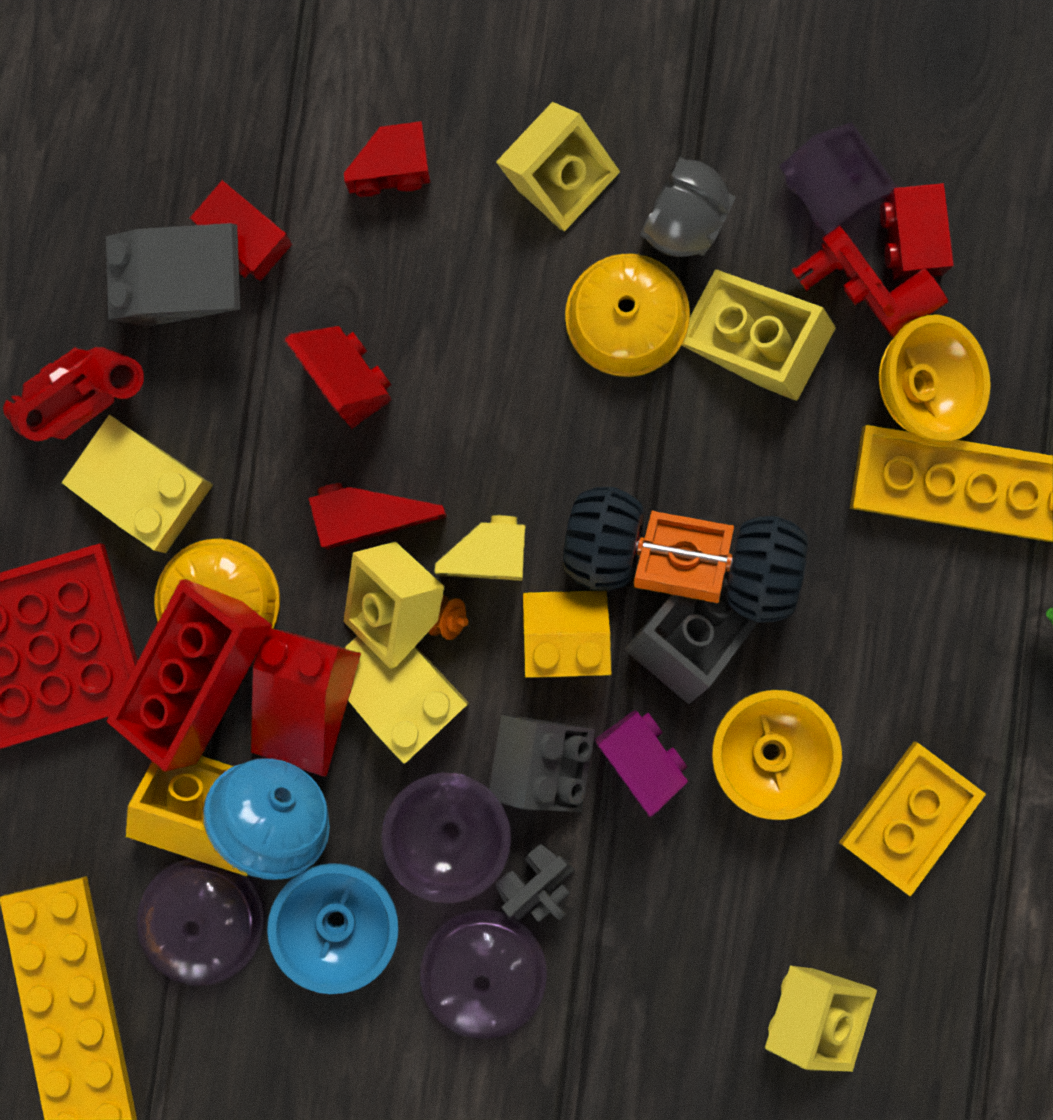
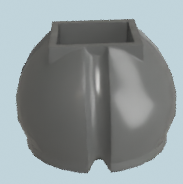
(688, 210)

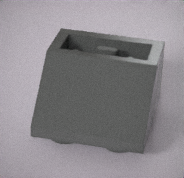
(541, 764)

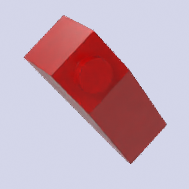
(360, 514)

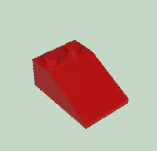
(341, 372)
(300, 699)

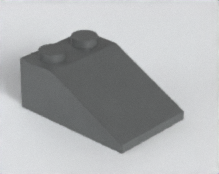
(172, 273)
(690, 642)

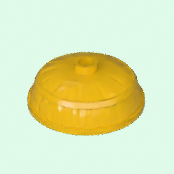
(633, 340)
(935, 379)
(226, 569)
(805, 761)

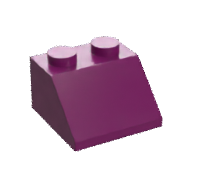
(642, 760)

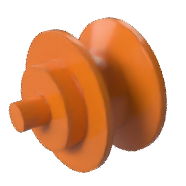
(451, 619)

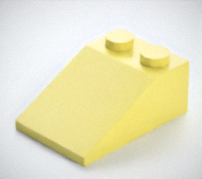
(759, 333)
(137, 485)
(403, 702)

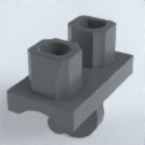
(523, 897)

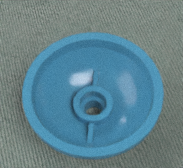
(258, 830)
(329, 955)

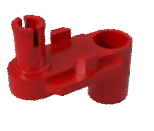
(908, 301)
(72, 392)

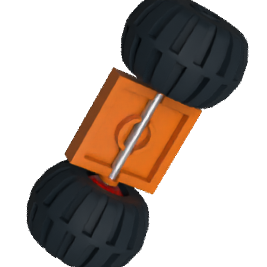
(685, 554)

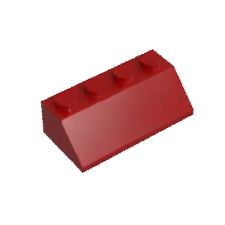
(188, 674)

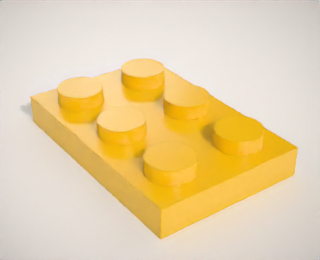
(912, 818)

